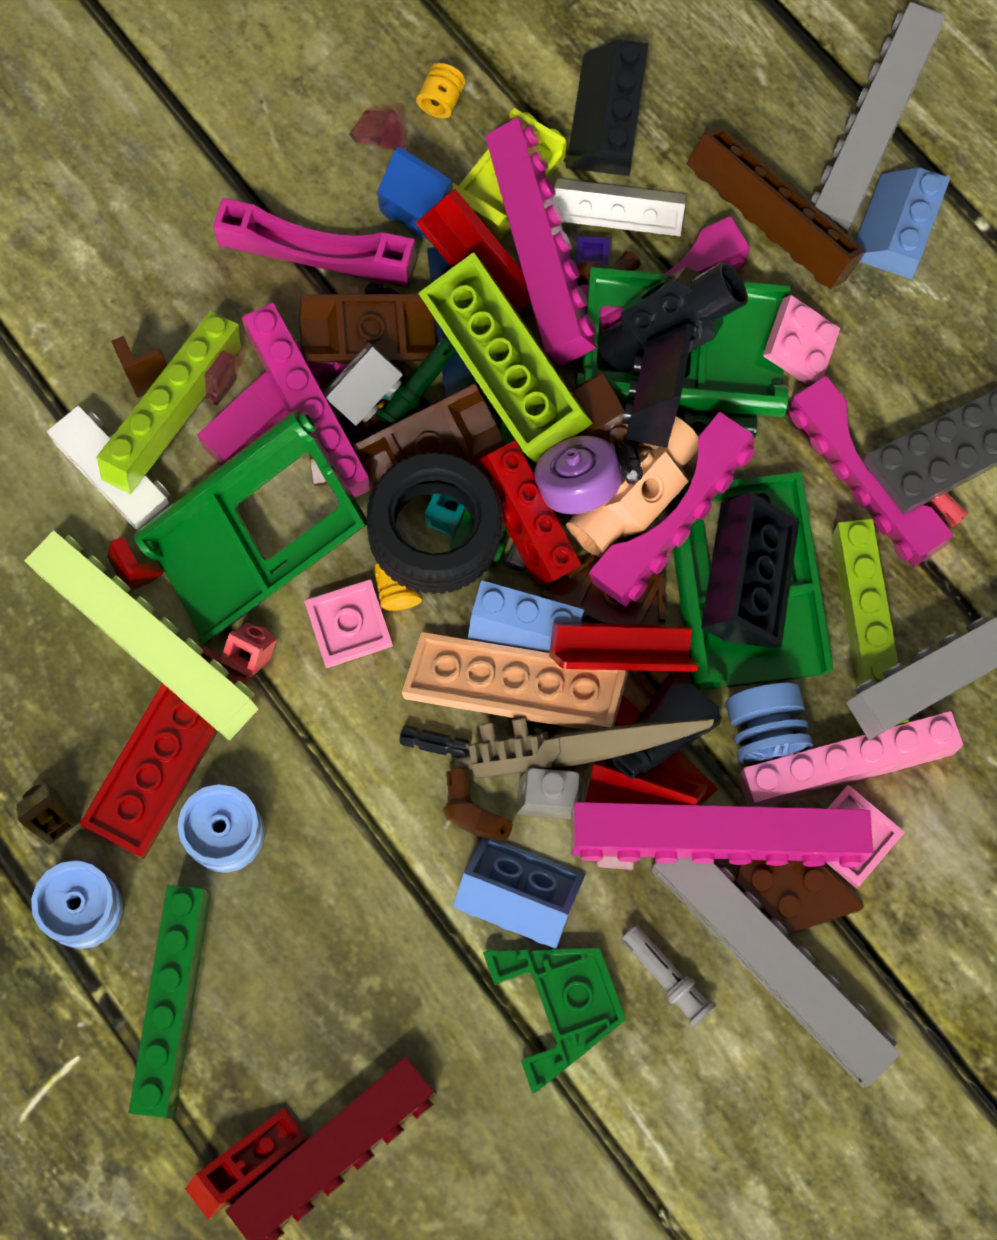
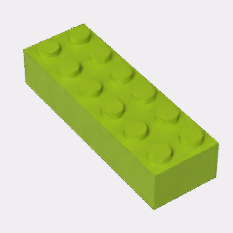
(504, 357)

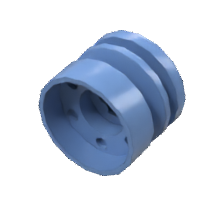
(768, 716)

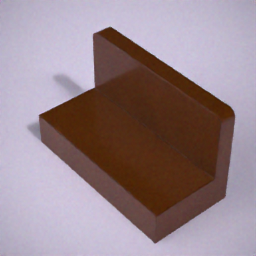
(140, 370)

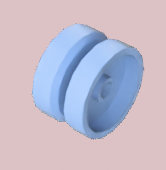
(206, 813)
(60, 891)

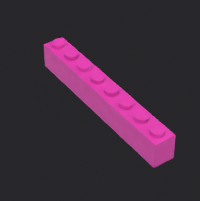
(541, 242)
(721, 833)

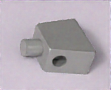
(549, 793)

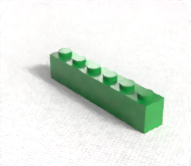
(170, 1002)

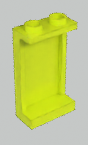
(481, 186)

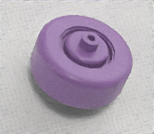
(578, 474)

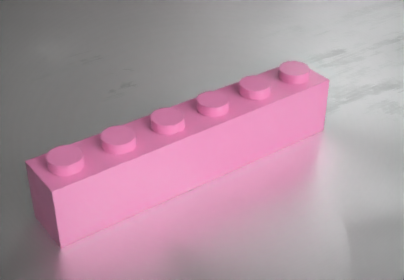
(850, 761)

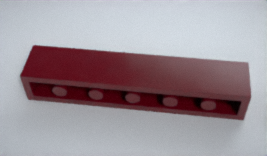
(331, 1152)

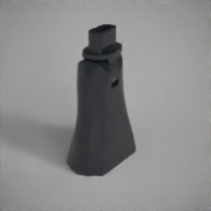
(672, 701)

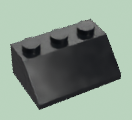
(658, 387)

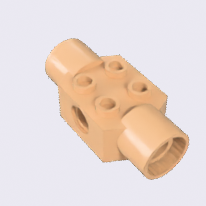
(638, 503)

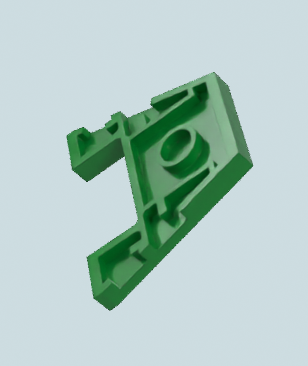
(575, 998)

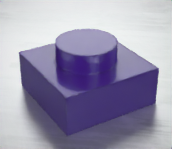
(592, 249)

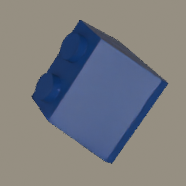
(411, 190)

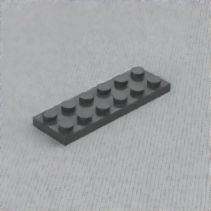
(938, 454)

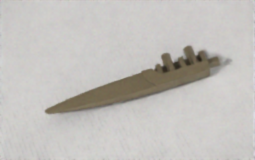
(526, 751)

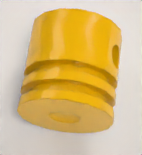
(443, 85)
(393, 595)

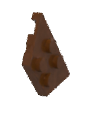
(580, 592)
(797, 893)

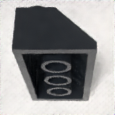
(608, 108)
(750, 573)

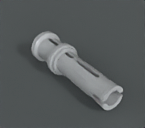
(679, 988)

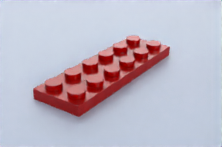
(152, 770)

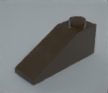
(45, 813)

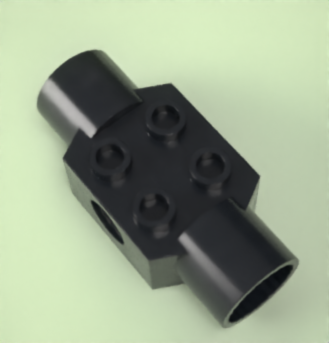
(671, 303)

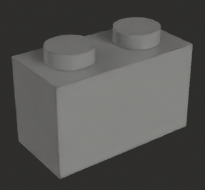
(363, 384)

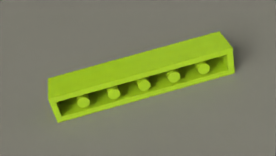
(166, 404)
(864, 600)

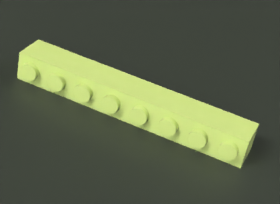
(142, 635)

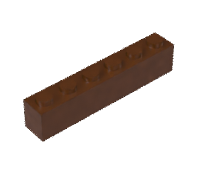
(775, 207)

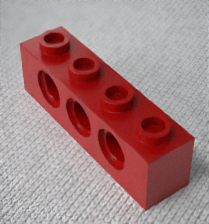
(527, 517)

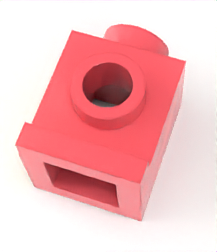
(252, 640)

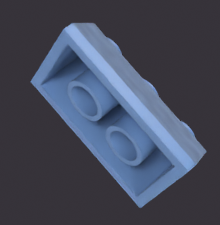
(901, 219)
(517, 618)
(519, 891)

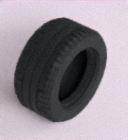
(434, 475)

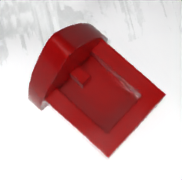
(127, 567)

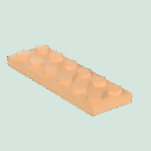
(511, 683)

